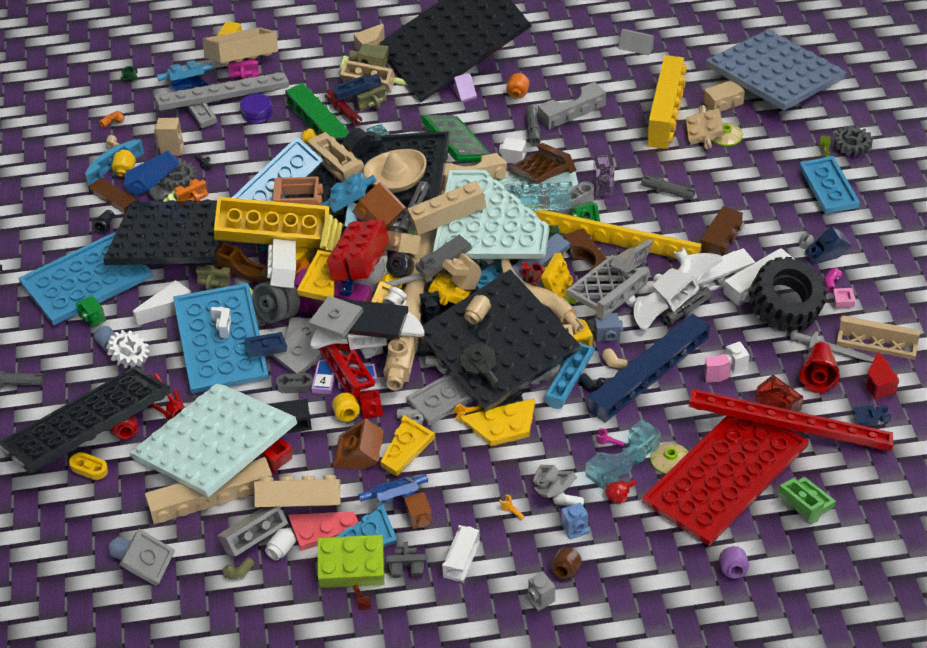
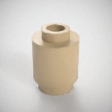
(477, 309)

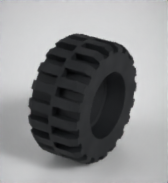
(799, 278)

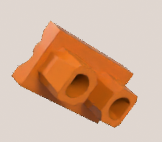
(195, 191)

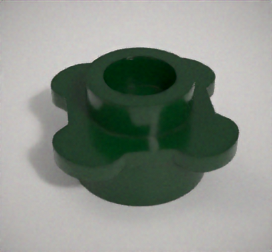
(129, 73)

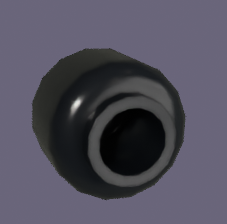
(400, 265)

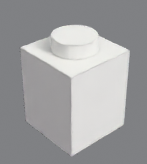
(513, 150)

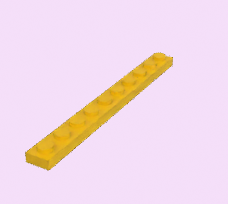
(618, 235)

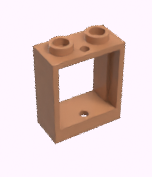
(298, 185)

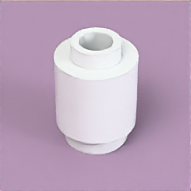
(280, 544)

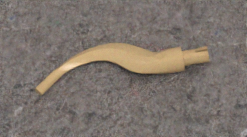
(560, 308)

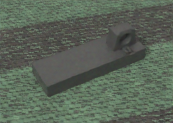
(432, 263)

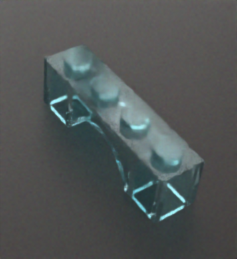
(609, 467)

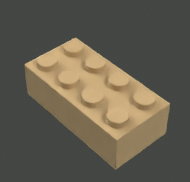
(240, 45)
(297, 492)

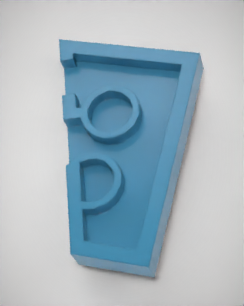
(373, 524)

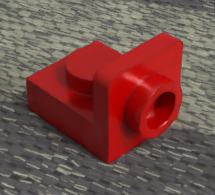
(371, 403)

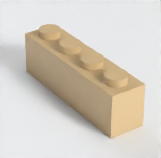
(447, 207)

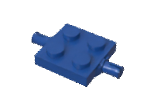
(386, 491)

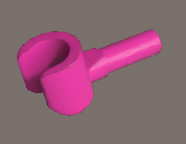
(603, 438)

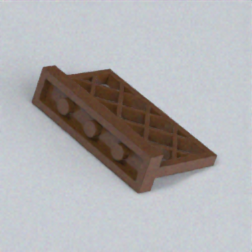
(543, 164)

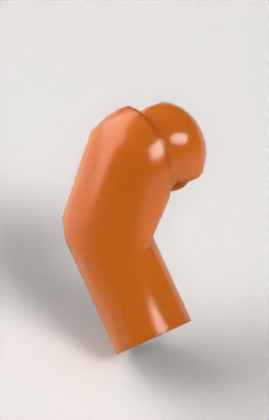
(110, 118)

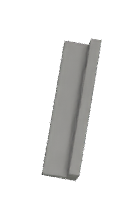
(632, 257)

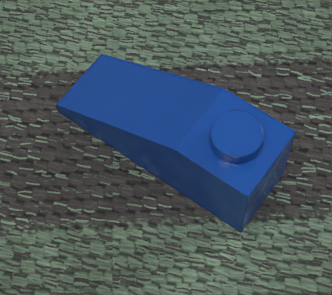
(149, 173)

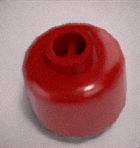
(126, 429)

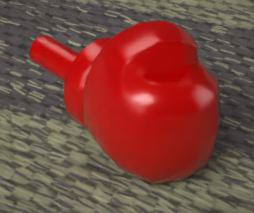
(618, 491)

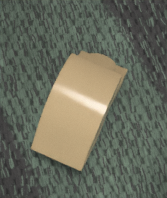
(464, 271)

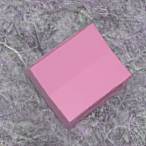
(717, 368)

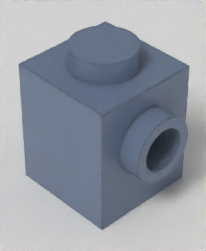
(608, 328)

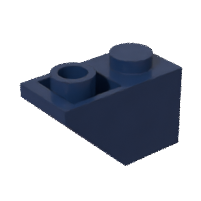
(828, 246)

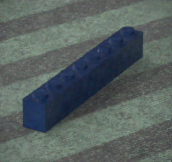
(648, 367)

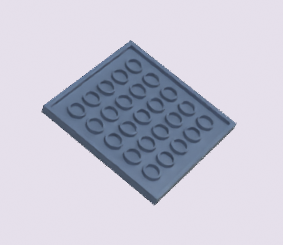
(775, 69)

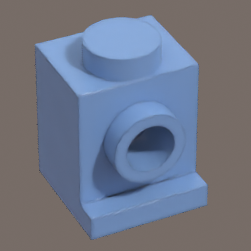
(575, 521)

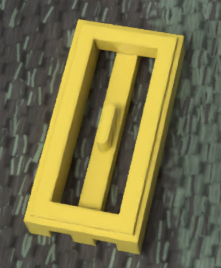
(333, 235)

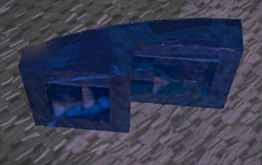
(187, 83)

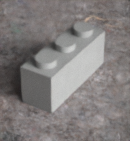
(252, 530)

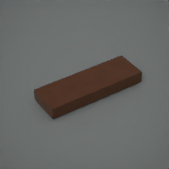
(111, 194)

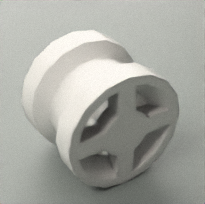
(394, 293)

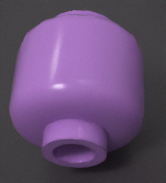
(734, 562)

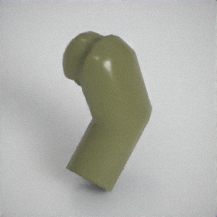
(238, 572)

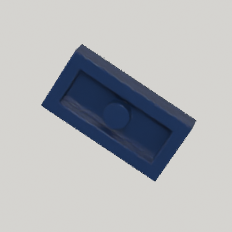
(265, 344)

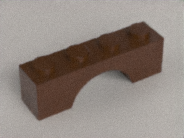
(585, 249)
(240, 266)

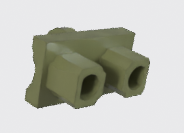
(371, 98)
(213, 277)

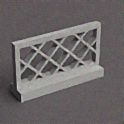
(619, 292)

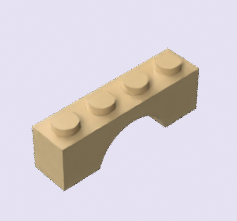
(492, 163)

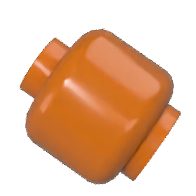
(517, 85)

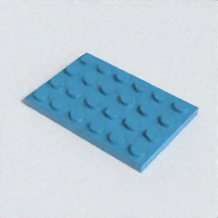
(78, 276)
(212, 358)

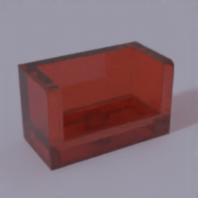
(778, 394)

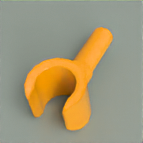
(461, 410)
(508, 506)

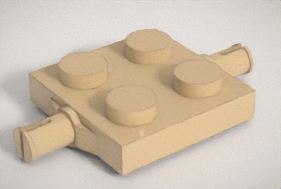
(705, 126)

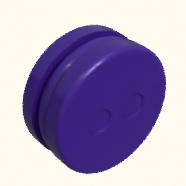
(256, 108)

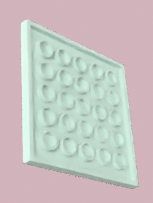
(213, 438)

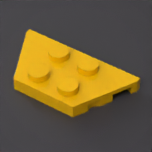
(503, 422)

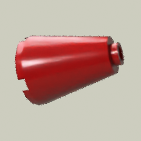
(820, 369)

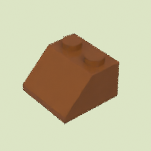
(379, 205)
(359, 446)

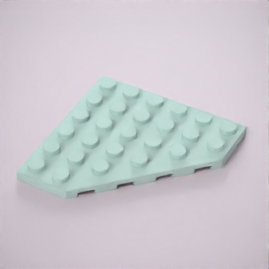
(500, 230)

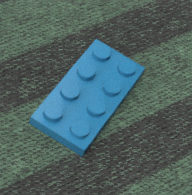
(829, 185)

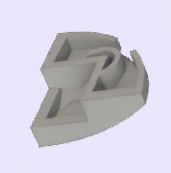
(552, 481)

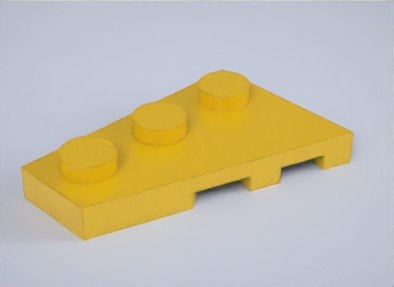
(317, 280)
(407, 444)

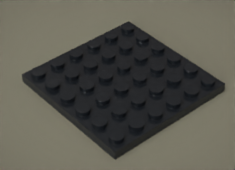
(165, 234)
(516, 327)

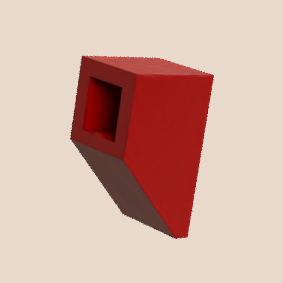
(881, 379)

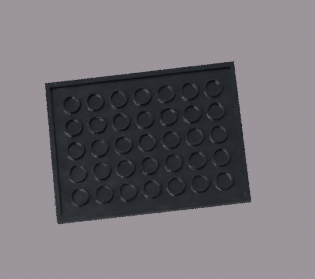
(451, 41)
(431, 144)

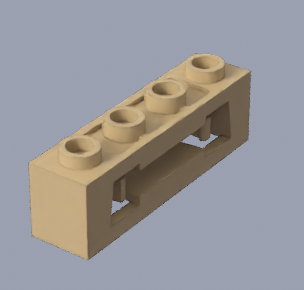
(336, 157)

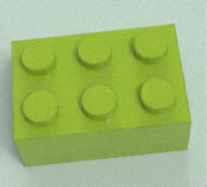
(351, 561)

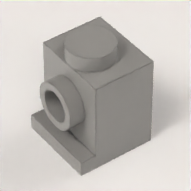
(540, 591)

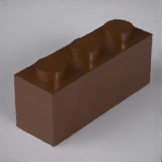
(722, 231)

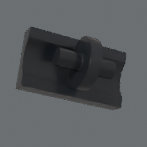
(429, 305)

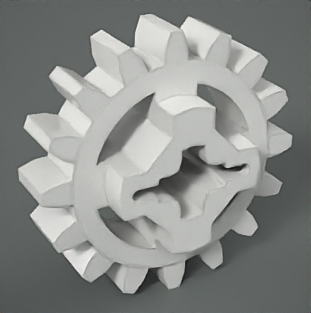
(127, 349)

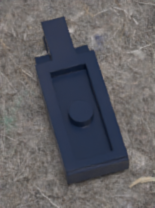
(357, 86)

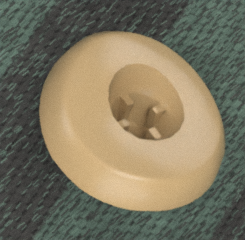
(397, 169)

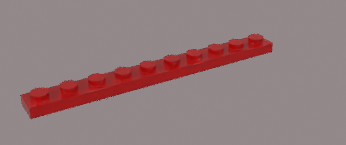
(791, 420)

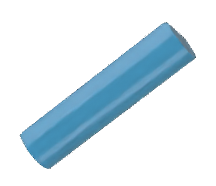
(568, 377)

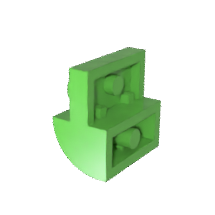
(806, 498)

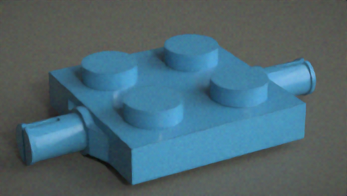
(190, 69)
(348, 191)

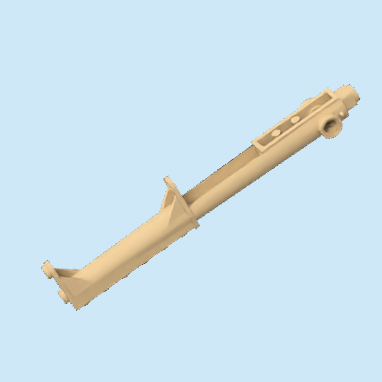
(402, 351)

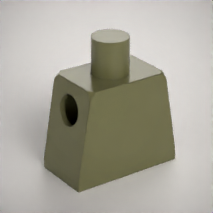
(371, 54)

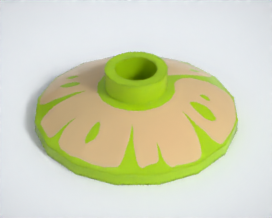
(731, 137)
(667, 456)

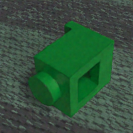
(589, 208)
(91, 311)

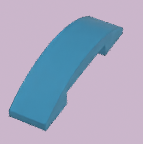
(104, 161)

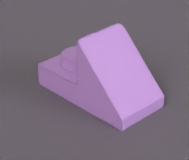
(463, 87)

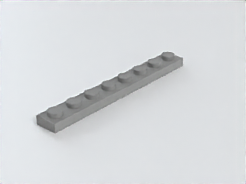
(221, 91)

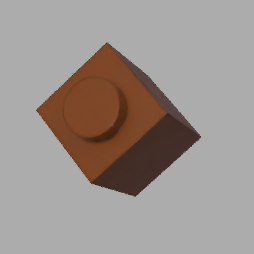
(418, 510)

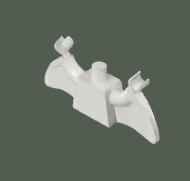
(672, 287)
(411, 327)

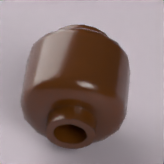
(566, 563)

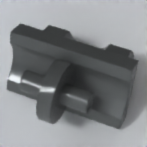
(406, 558)

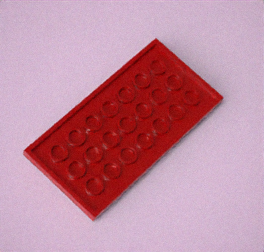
(723, 476)

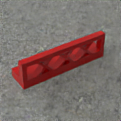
(346, 375)

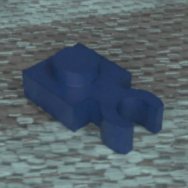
(869, 416)

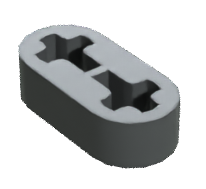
(294, 383)

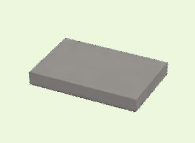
(439, 398)

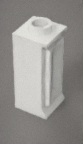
(461, 554)

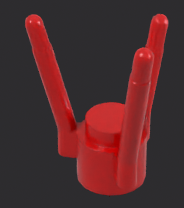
(173, 406)

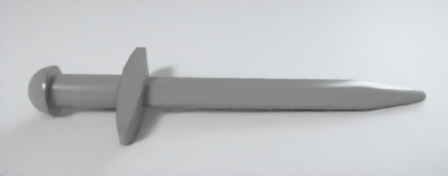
(794, 335)

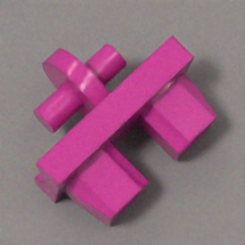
(243, 69)

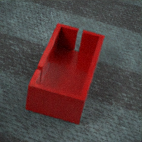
(360, 248)

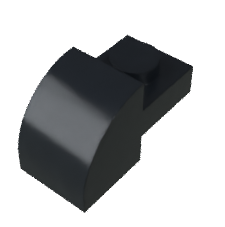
(358, 141)

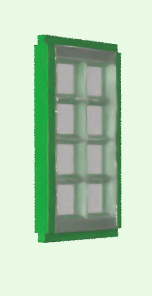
(462, 143)

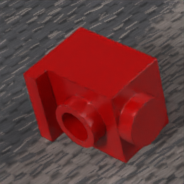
(277, 454)

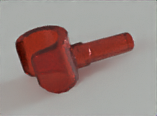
(363, 601)

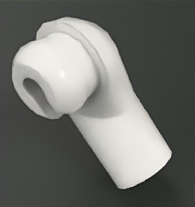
(567, 500)

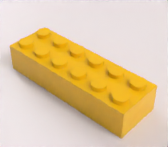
(666, 102)
(263, 220)

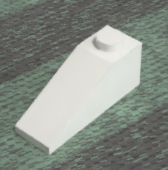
(159, 305)

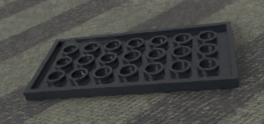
(83, 419)

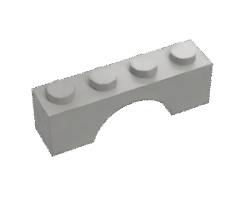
(557, 113)

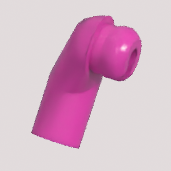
(832, 275)

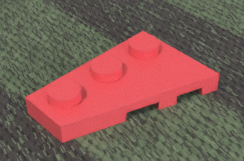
(312, 526)

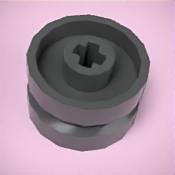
(275, 302)

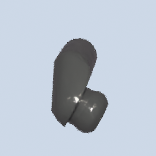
(154, 193)

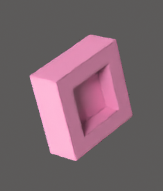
(843, 297)

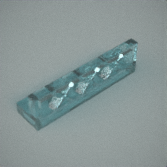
(543, 200)

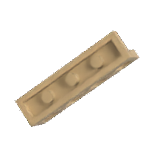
(879, 334)

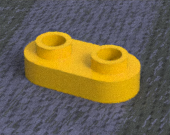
(91, 466)

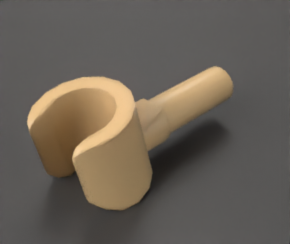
(111, 141)

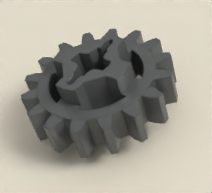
(853, 140)
(179, 176)

